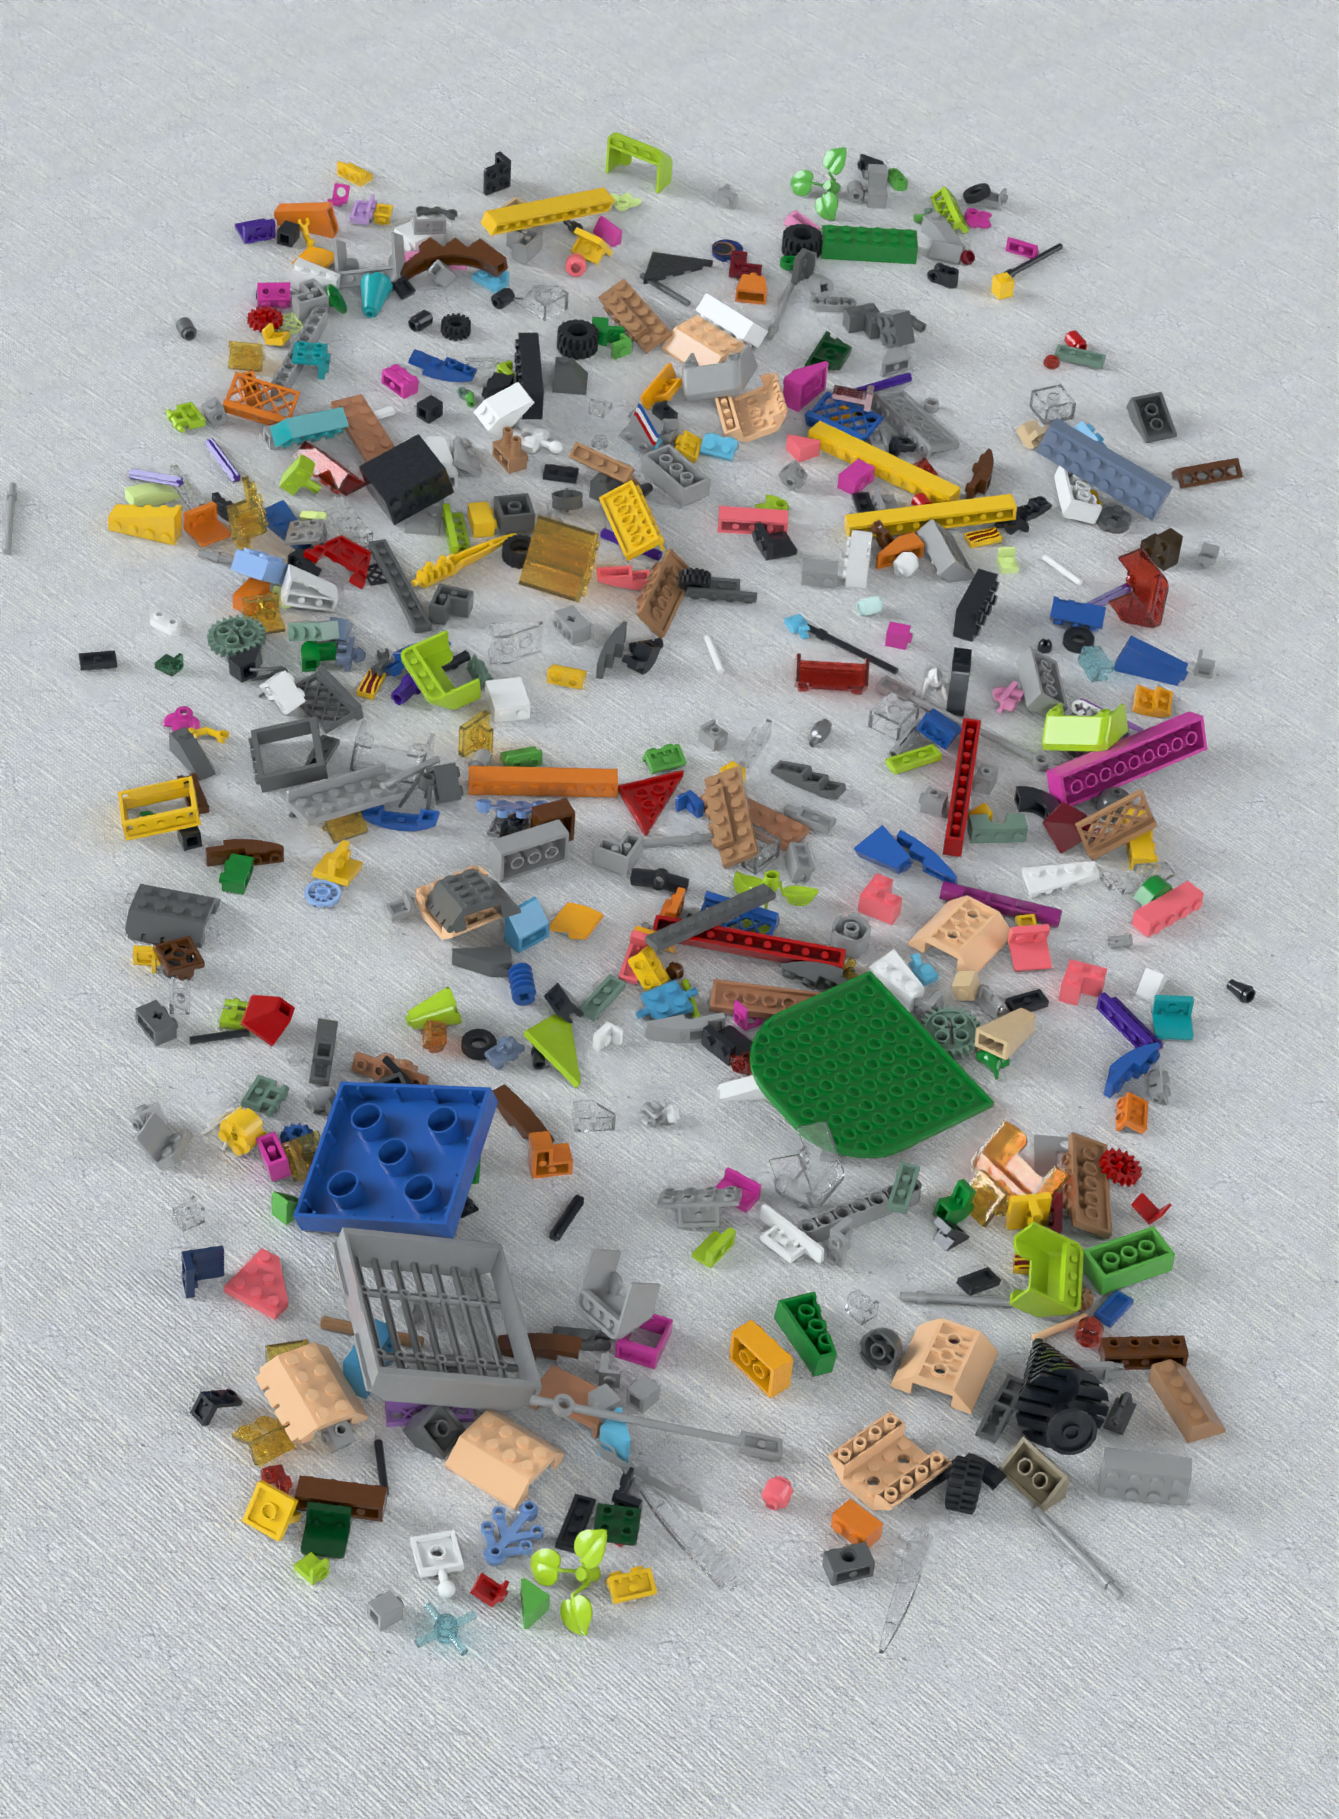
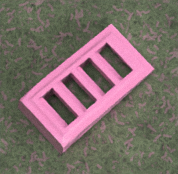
(798, 218)

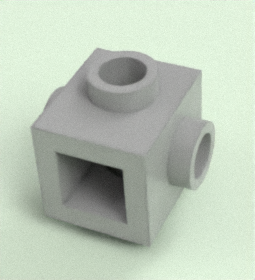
(793, 475)
(142, 1114)
(338, 1436)

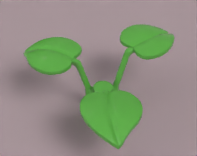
(802, 183)

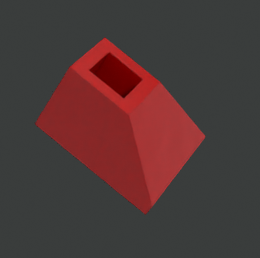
(267, 1017)

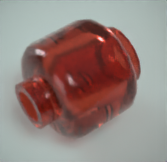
(1089, 1332)

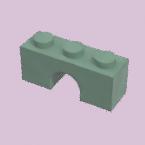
(313, 630)
(984, 831)

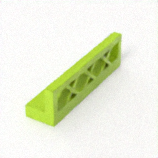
(951, 207)
(450, 526)

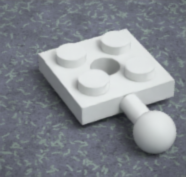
(534, 437)
(431, 1565)

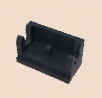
(563, 1003)

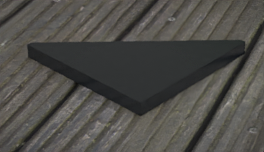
(668, 264)

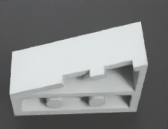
(304, 270)
(898, 979)

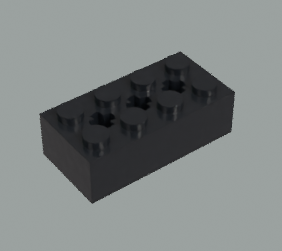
(976, 605)

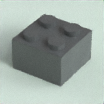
(895, 328)
(514, 513)

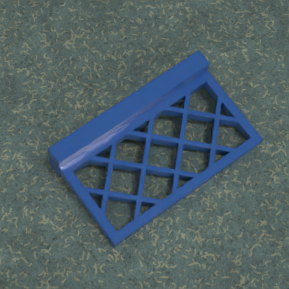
(812, 417)
(759, 915)

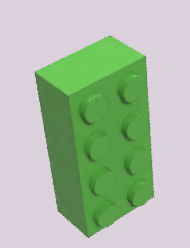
(1127, 1260)

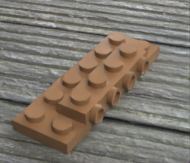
(637, 317)
(662, 594)
(730, 817)
(1087, 1187)

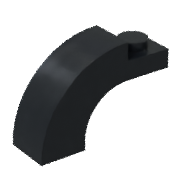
(1034, 801)

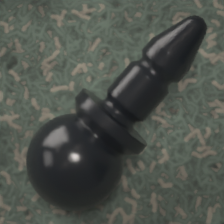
(572, 225)

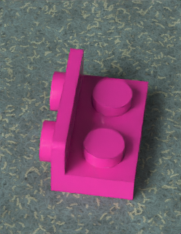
(750, 1188)

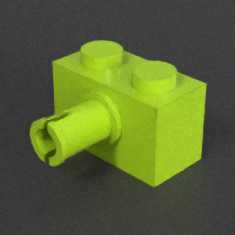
(299, 476)

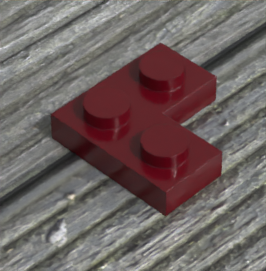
(739, 265)

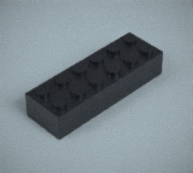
(529, 372)

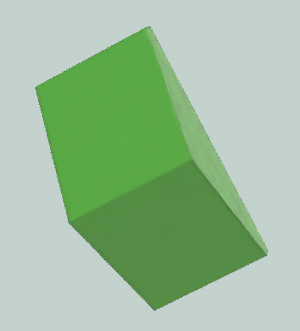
(284, 1206)
(533, 1601)

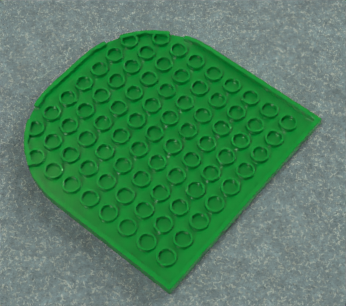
(863, 1069)

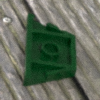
(830, 350)

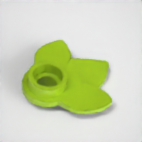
(773, 502)

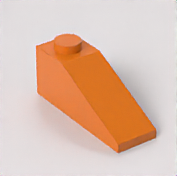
(904, 543)

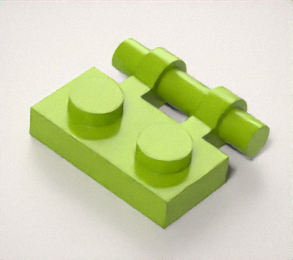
(190, 417)
(232, 1017)

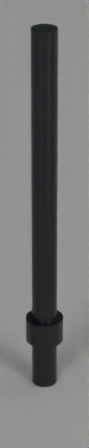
(1012, 272)
(823, 635)

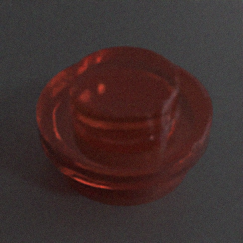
(1051, 362)

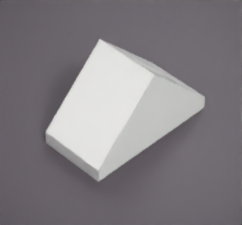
(1151, 984)

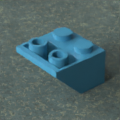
(526, 927)

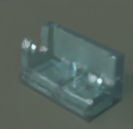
(1095, 663)

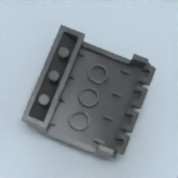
(467, 894)
(169, 915)

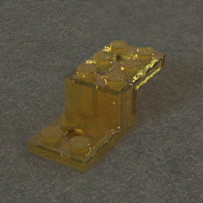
(247, 516)

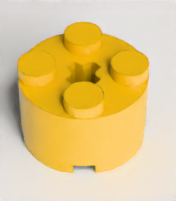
(241, 1130)

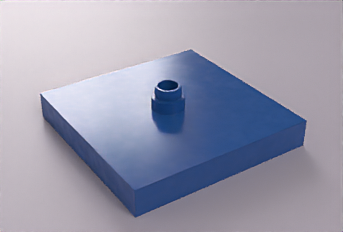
(396, 1158)

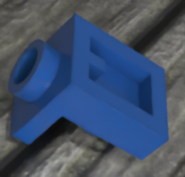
(691, 802)

